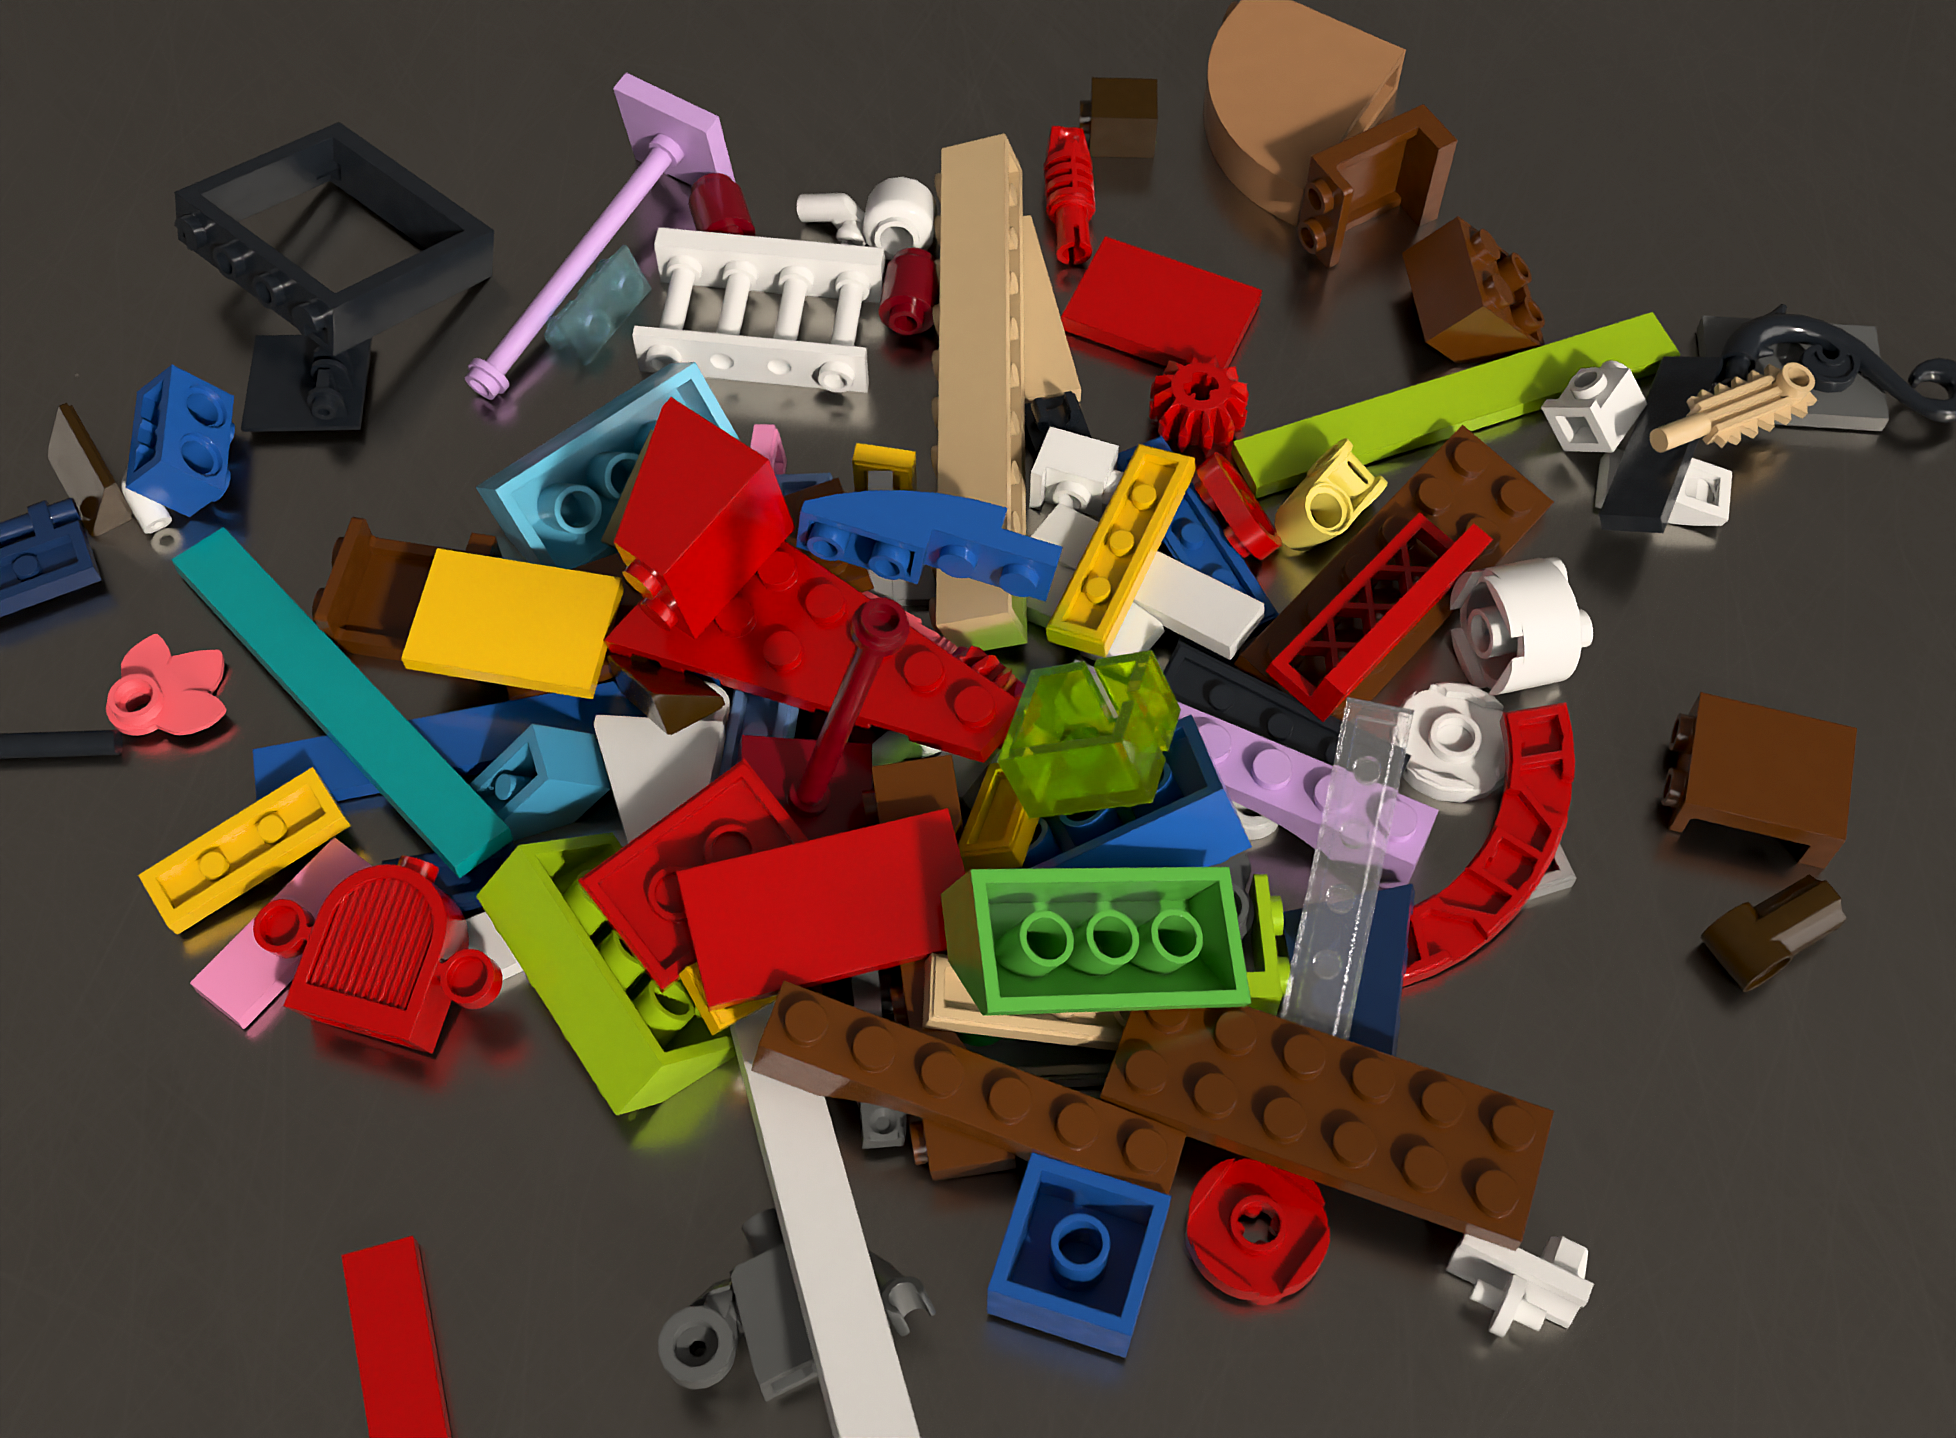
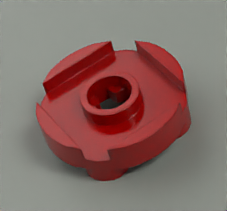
(1258, 1269)

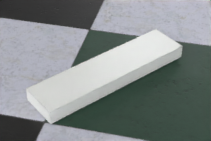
(1170, 591)

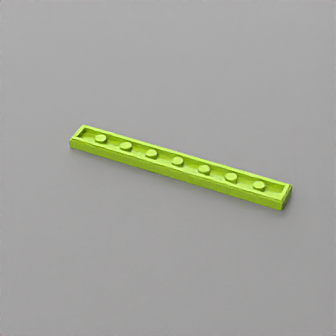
(1442, 405)

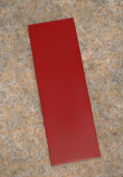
(395, 1342)

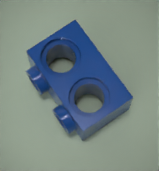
(181, 441)

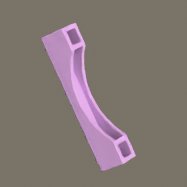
(1294, 789)

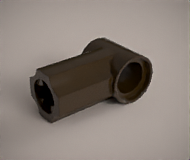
(1763, 938)

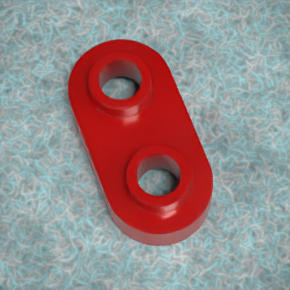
(1227, 491)

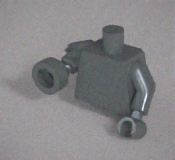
(764, 1305)

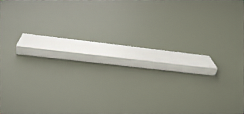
(826, 1252)

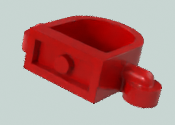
(381, 955)

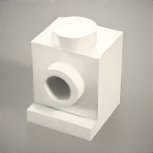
(1596, 408)
(1074, 472)

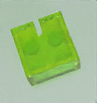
(1071, 751)

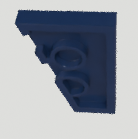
(1385, 963)

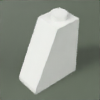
(656, 770)

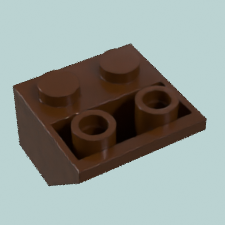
(1472, 295)

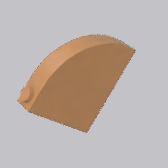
(1286, 89)

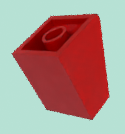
(698, 520)

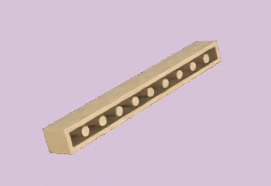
(980, 372)

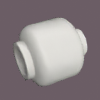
(899, 216)

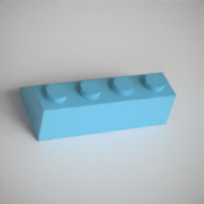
(566, 490)

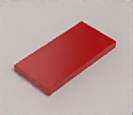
(821, 908)

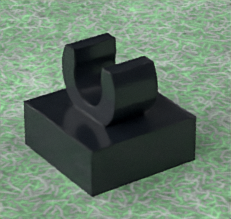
(1058, 412)

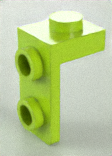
(1271, 972)

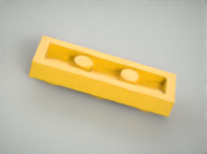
(244, 851)

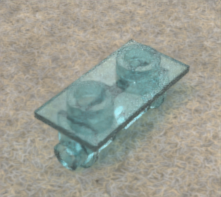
(600, 307)

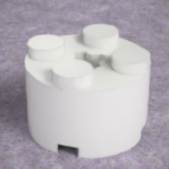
(1518, 625)

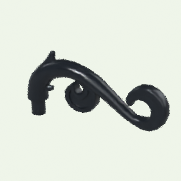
(1848, 357)

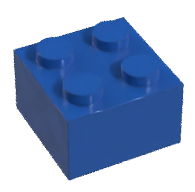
(1078, 1254)

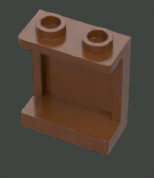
(1372, 173)
(378, 589)
(1763, 774)

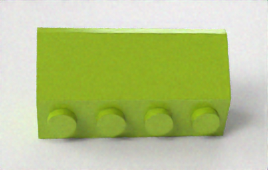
(621, 1026)

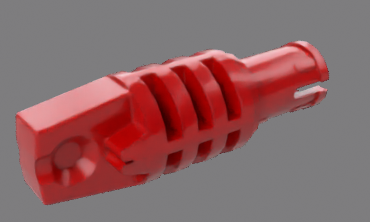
(1069, 191)

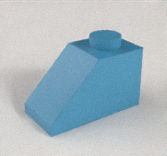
(544, 780)

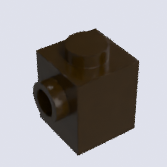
(1121, 117)

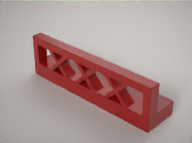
(1395, 619)

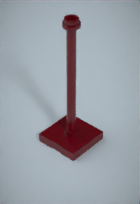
(825, 777)

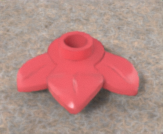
(173, 686)

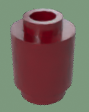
(719, 206)
(909, 292)

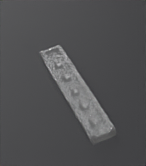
(1347, 867)

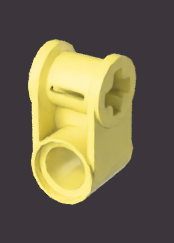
(1334, 492)

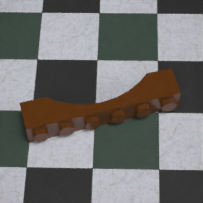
(900, 793)
(878, 1062)

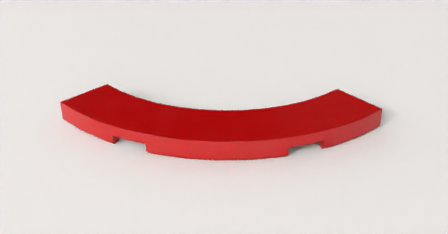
(1514, 854)

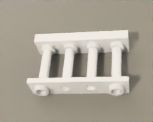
(770, 266)

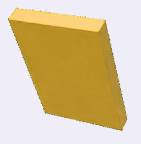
(513, 623)

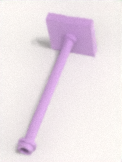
(667, 139)

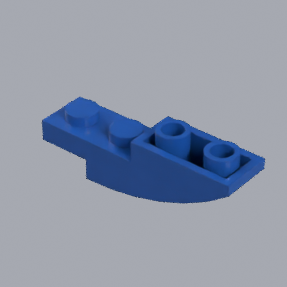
(907, 529)

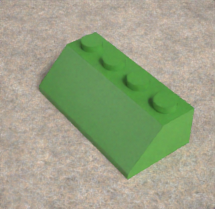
(1095, 939)

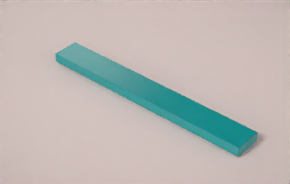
(344, 703)

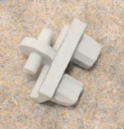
(1522, 1284)

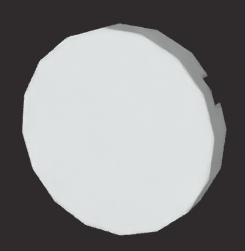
(1455, 743)

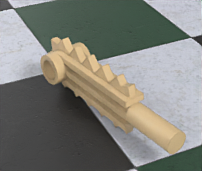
(1741, 408)

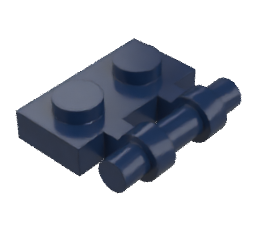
(44, 555)

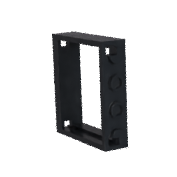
(454, 241)

